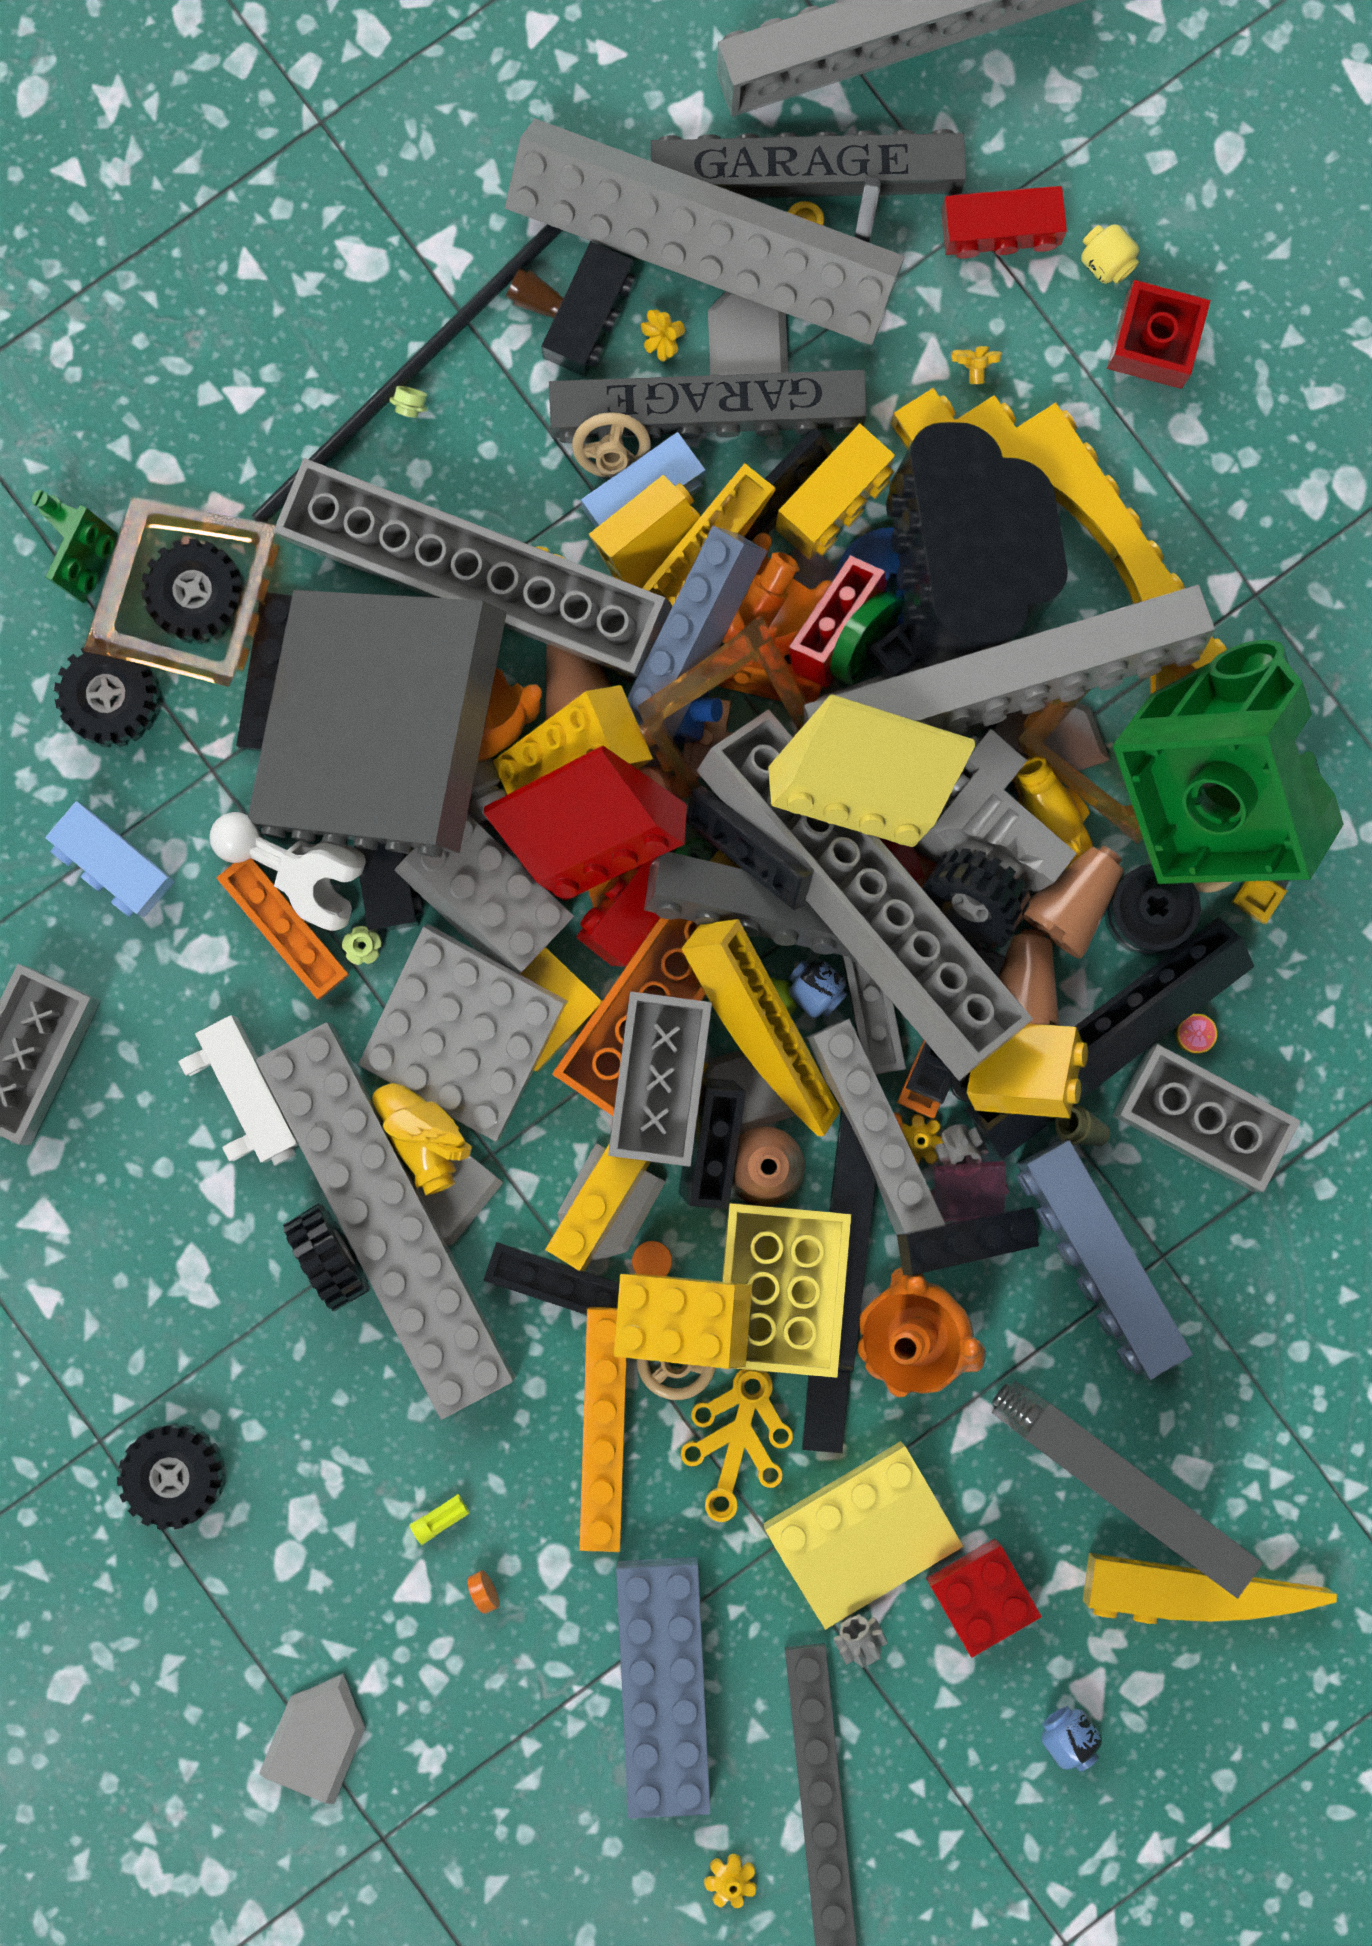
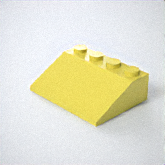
(869, 771)
(797, 1285)
(862, 1535)

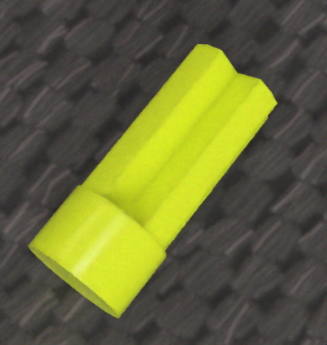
(439, 1519)

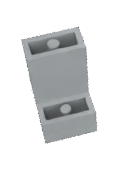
(992, 821)

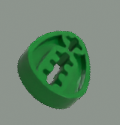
(863, 629)

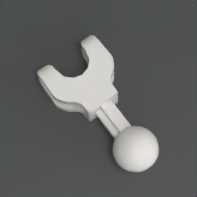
(302, 869)

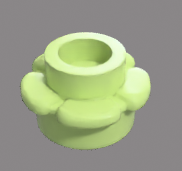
(409, 401)
(369, 953)

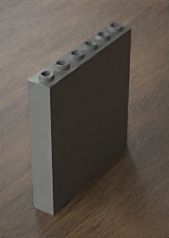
(377, 720)
(1126, 1488)

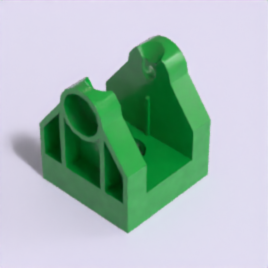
(1238, 730)

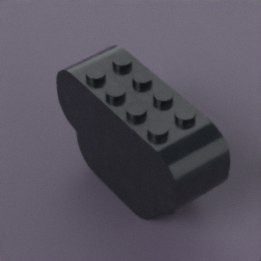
(972, 542)

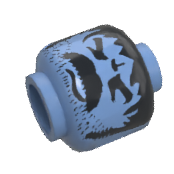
(817, 988)
(1071, 1739)

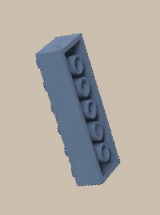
(1103, 1259)
(662, 1687)

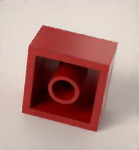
(1158, 334)
(983, 1597)

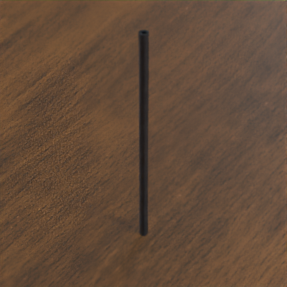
(414, 365)

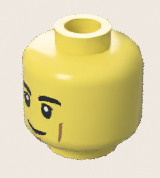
(1110, 253)

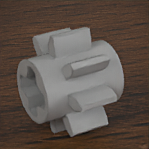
(961, 1146)
(860, 1640)

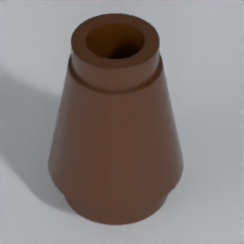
(534, 294)

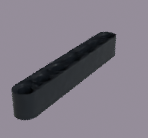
(852, 1194)

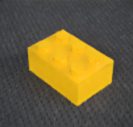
(836, 493)
(683, 1320)

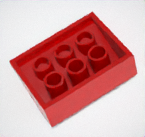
(588, 822)

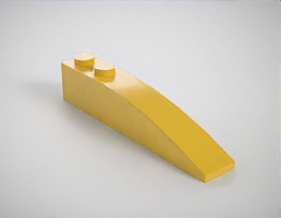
(731, 510)
(759, 1020)
(596, 1208)
(1187, 1594)

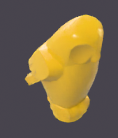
(1053, 804)
(421, 1136)

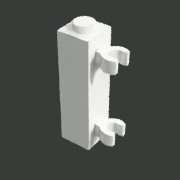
(234, 1063)

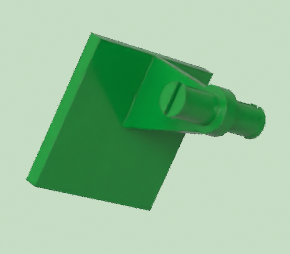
(84, 545)

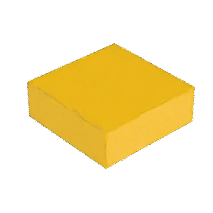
(1259, 899)

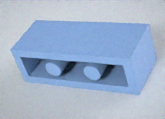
(669, 459)
(108, 861)

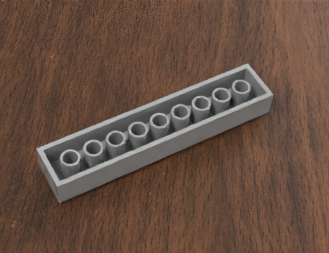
(850, 40)
(702, 231)
(461, 560)
(1046, 665)
(874, 909)
(385, 1220)

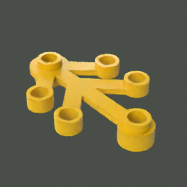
(739, 1436)

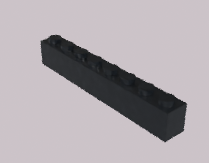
(1136, 1021)

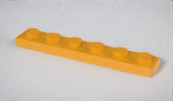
(602, 1435)

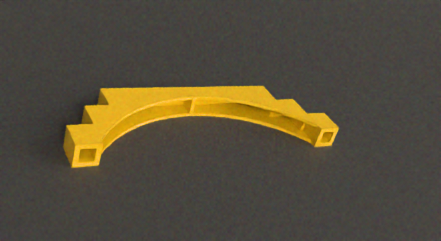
(1078, 486)

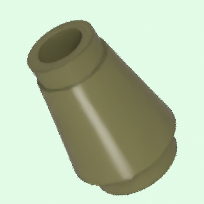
(1082, 1128)

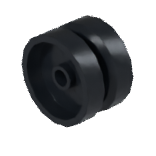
(1137, 931)

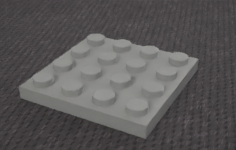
(462, 1032)

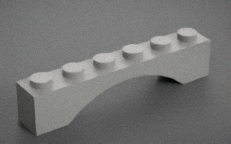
(873, 1121)

